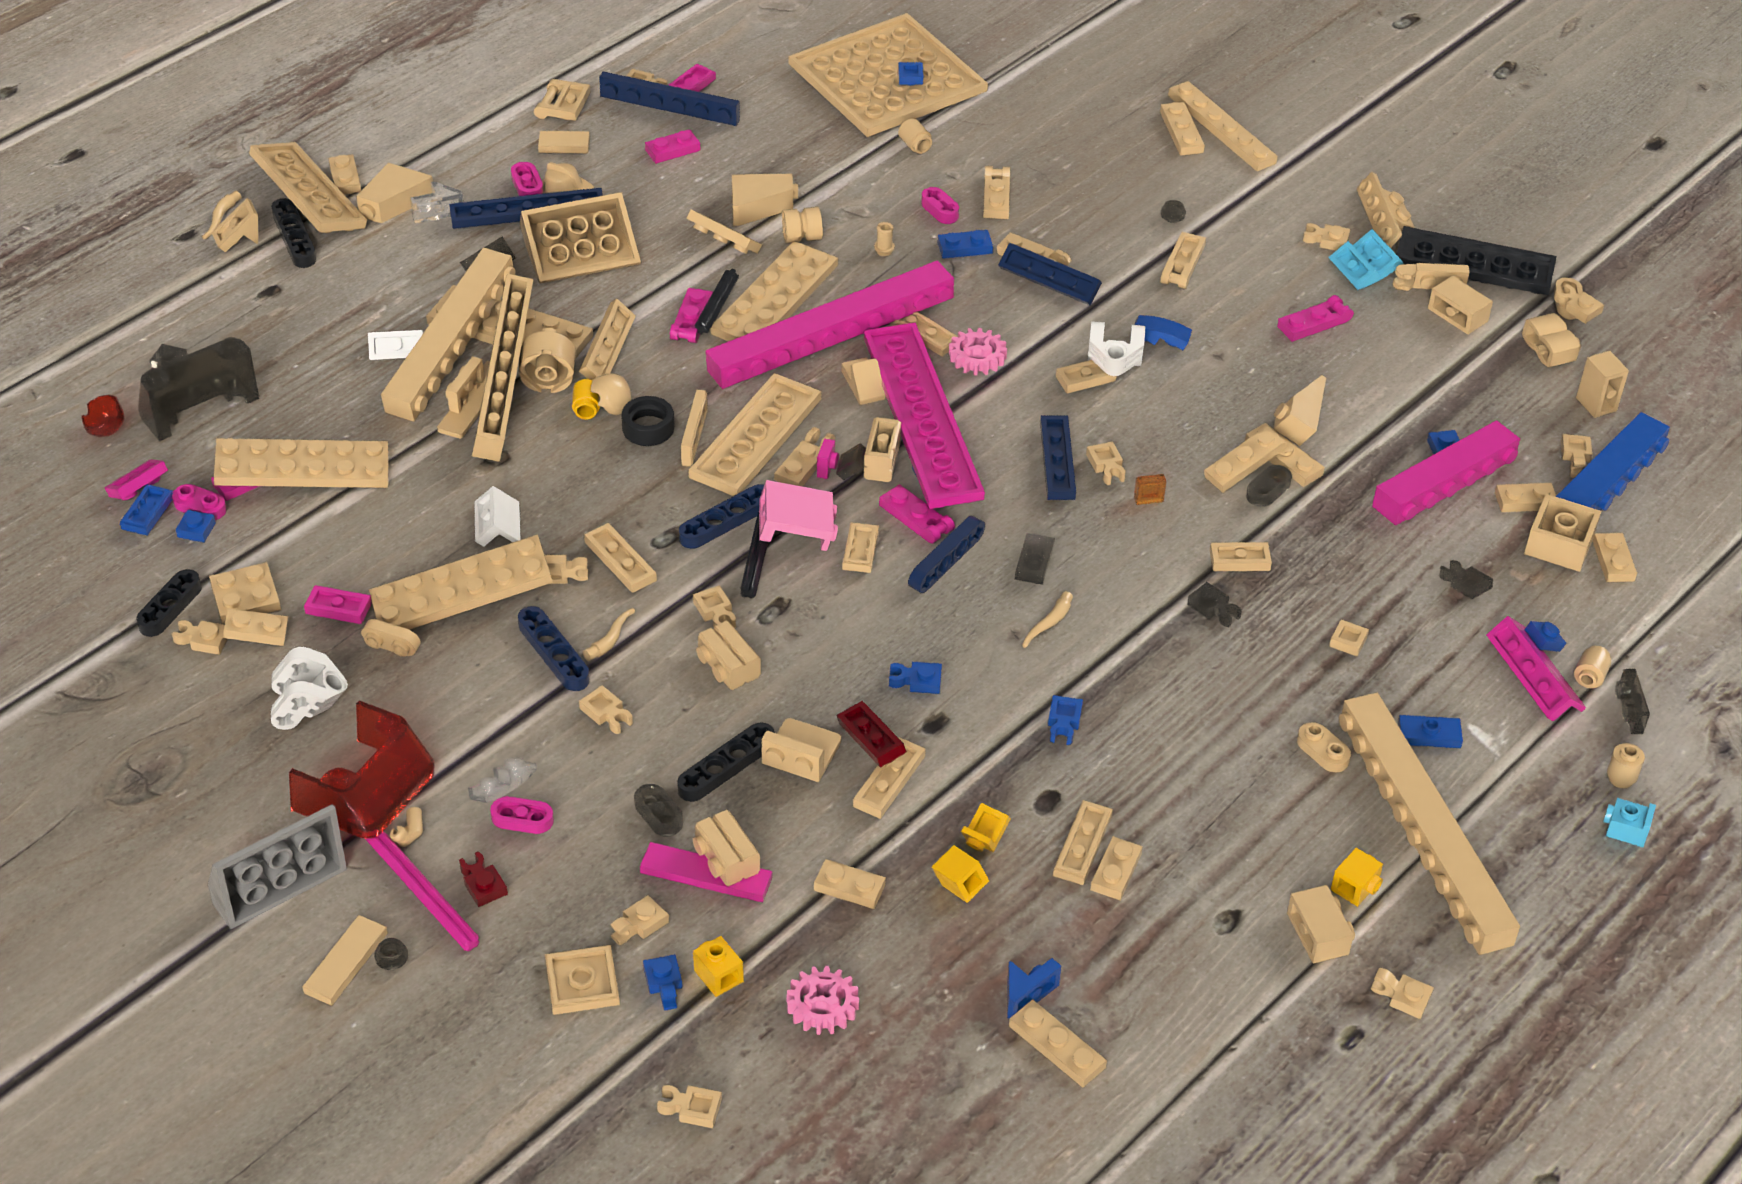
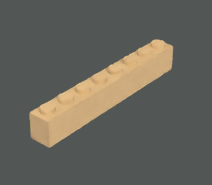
(447, 335)
(502, 368)

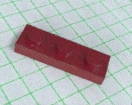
(871, 734)

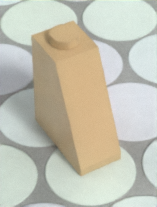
(391, 191)
(761, 196)

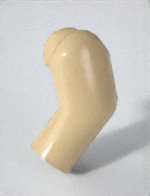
(411, 831)

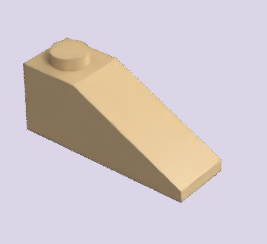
(1300, 415)

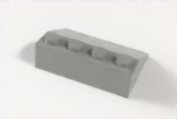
(277, 868)

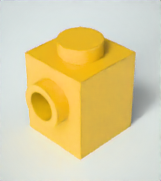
(960, 873)
(1357, 877)
(718, 966)

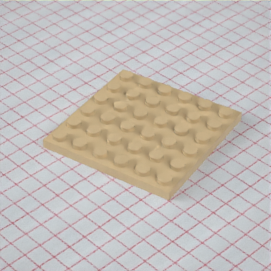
(862, 74)

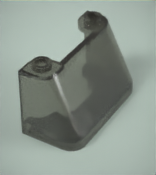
(193, 379)

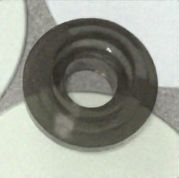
(1173, 211)
(390, 947)

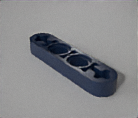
(698, 531)
(946, 554)
(557, 646)

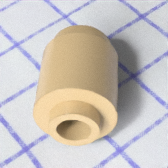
(915, 136)
(1593, 667)
(1625, 765)

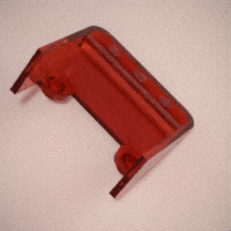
(380, 788)

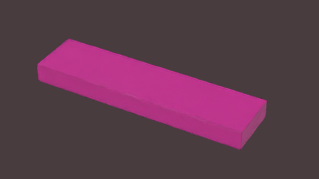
(693, 870)

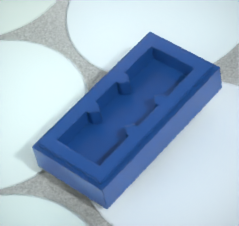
(146, 510)
(1431, 731)

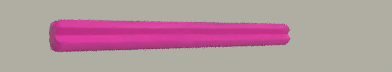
(425, 891)

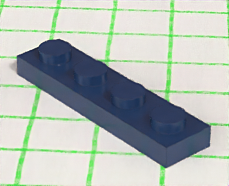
(1050, 274)
(1057, 457)

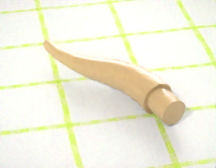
(221, 208)
(1056, 615)
(607, 642)

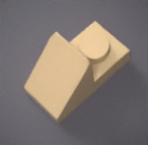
(239, 223)
(864, 379)

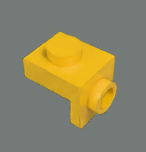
(985, 828)

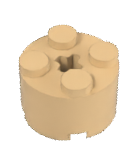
(547, 361)

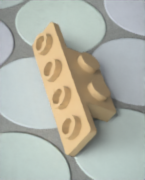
(1384, 209)
(464, 398)

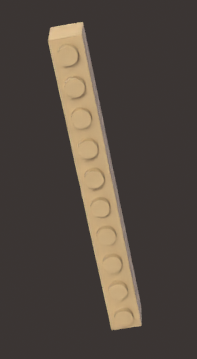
(1429, 825)

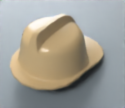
(563, 178)

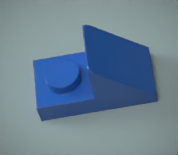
(1035, 986)

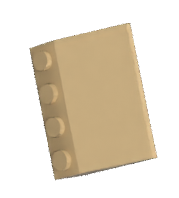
(579, 237)

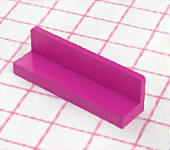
(1534, 669)

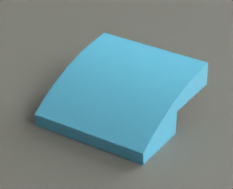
(1365, 260)

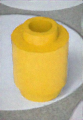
(584, 401)

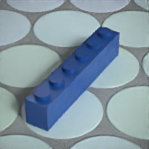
(1618, 463)

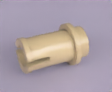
(884, 244)

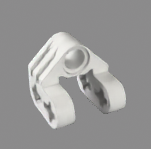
(1104, 352)
(313, 683)

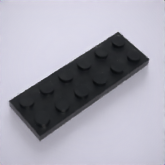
(1486, 261)

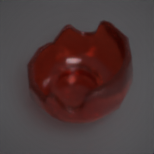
(104, 416)

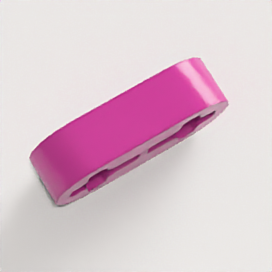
(940, 205)

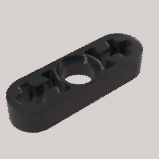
(167, 614)

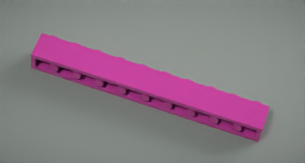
(829, 324)

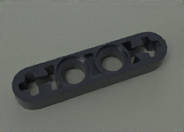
(293, 232)
(722, 758)

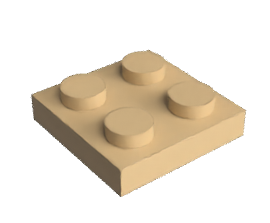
(246, 590)

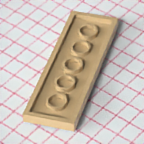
(308, 187)
(776, 291)
(535, 322)
(755, 435)
(301, 463)
(462, 584)

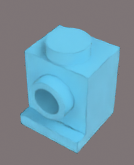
(1629, 821)

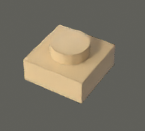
(1349, 638)

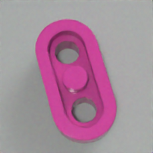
(526, 179)
(198, 499)
(524, 814)

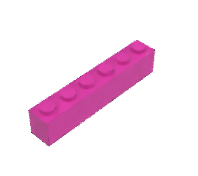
(1446, 472)

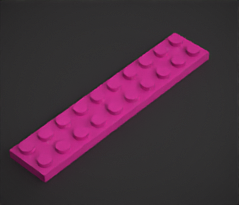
(925, 416)

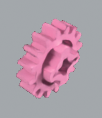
(977, 351)
(822, 1000)

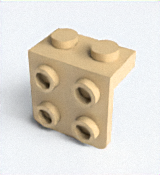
(800, 749)

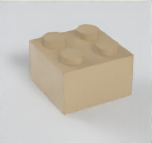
(1562, 532)

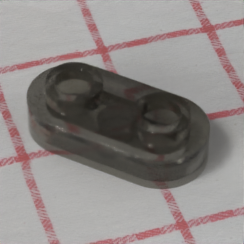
(1269, 485)
(662, 815)

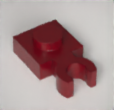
(481, 882)

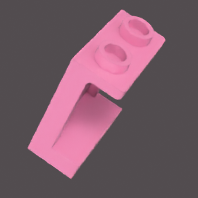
(797, 512)

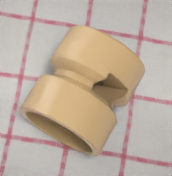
(802, 224)

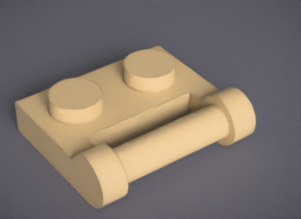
(568, 103)

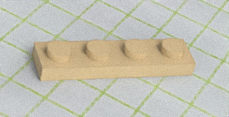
(608, 341)

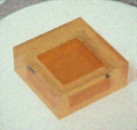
(1150, 489)

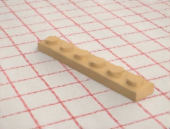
(1223, 126)

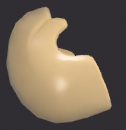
(613, 392)

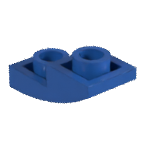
(1170, 331)

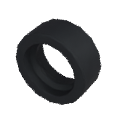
(652, 434)

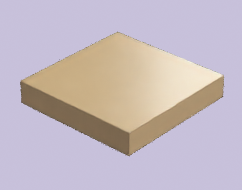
(582, 979)

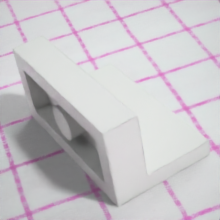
(392, 344)
(496, 515)

